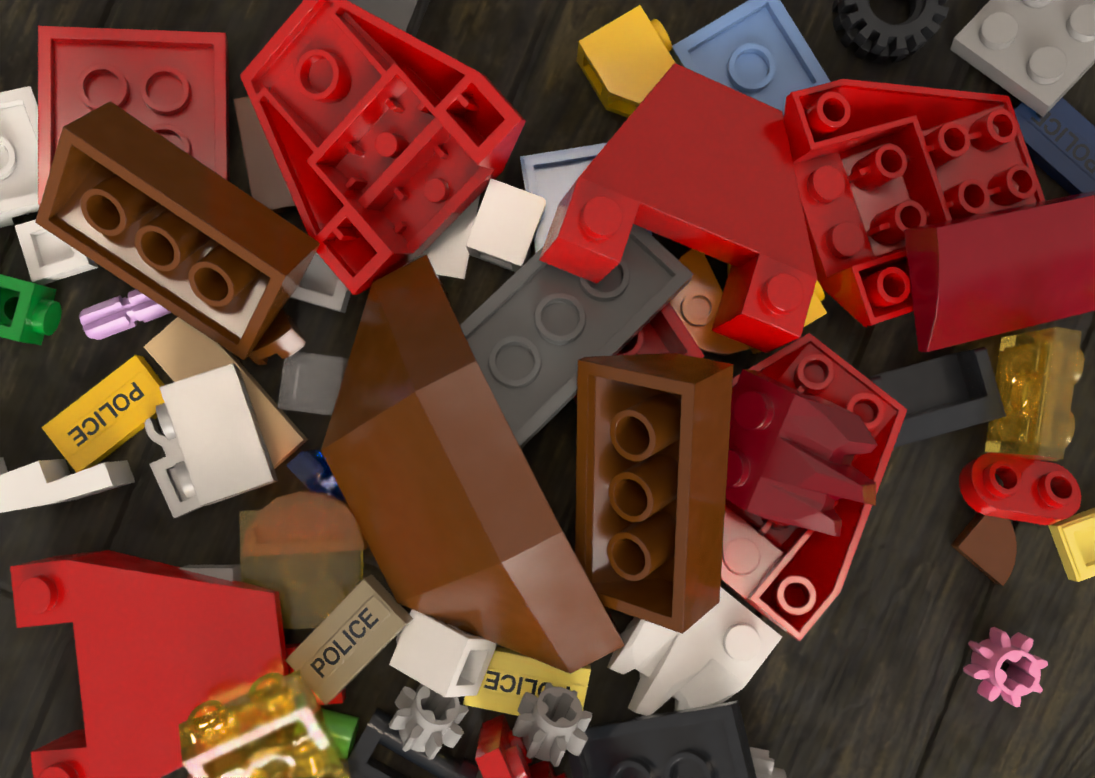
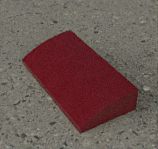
(1002, 270)

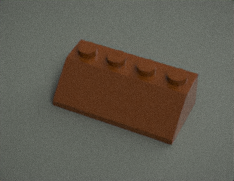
(172, 228)
(653, 482)

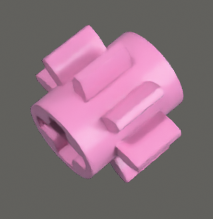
(1023, 669)

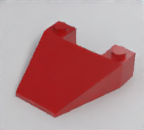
(712, 177)
(146, 654)

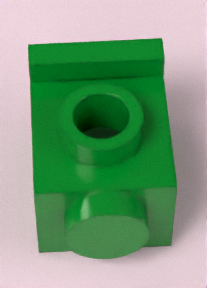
(34, 314)

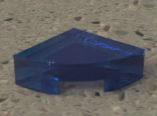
(315, 473)

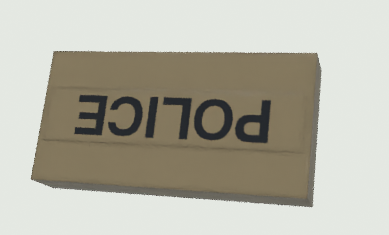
(349, 639)

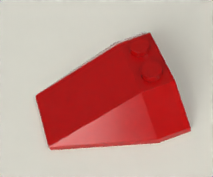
(375, 135)

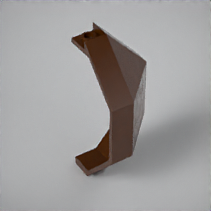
(450, 487)

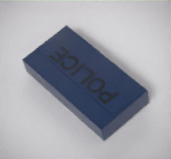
(1060, 144)

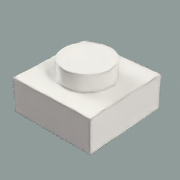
(48, 256)

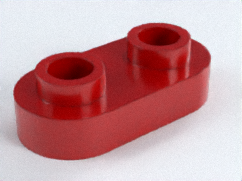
(1025, 489)

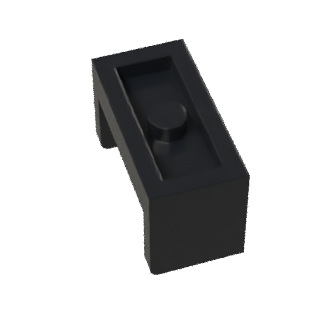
(943, 394)

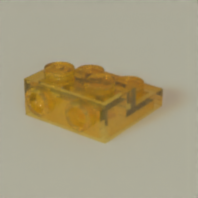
(1036, 390)
(262, 734)

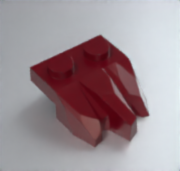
(794, 454)

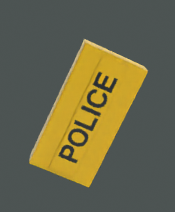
(107, 414)

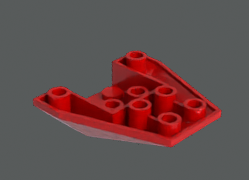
(891, 162)
(790, 569)

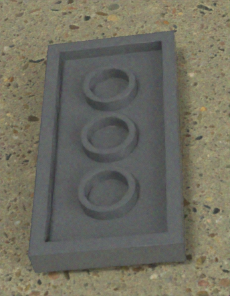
(548, 319)

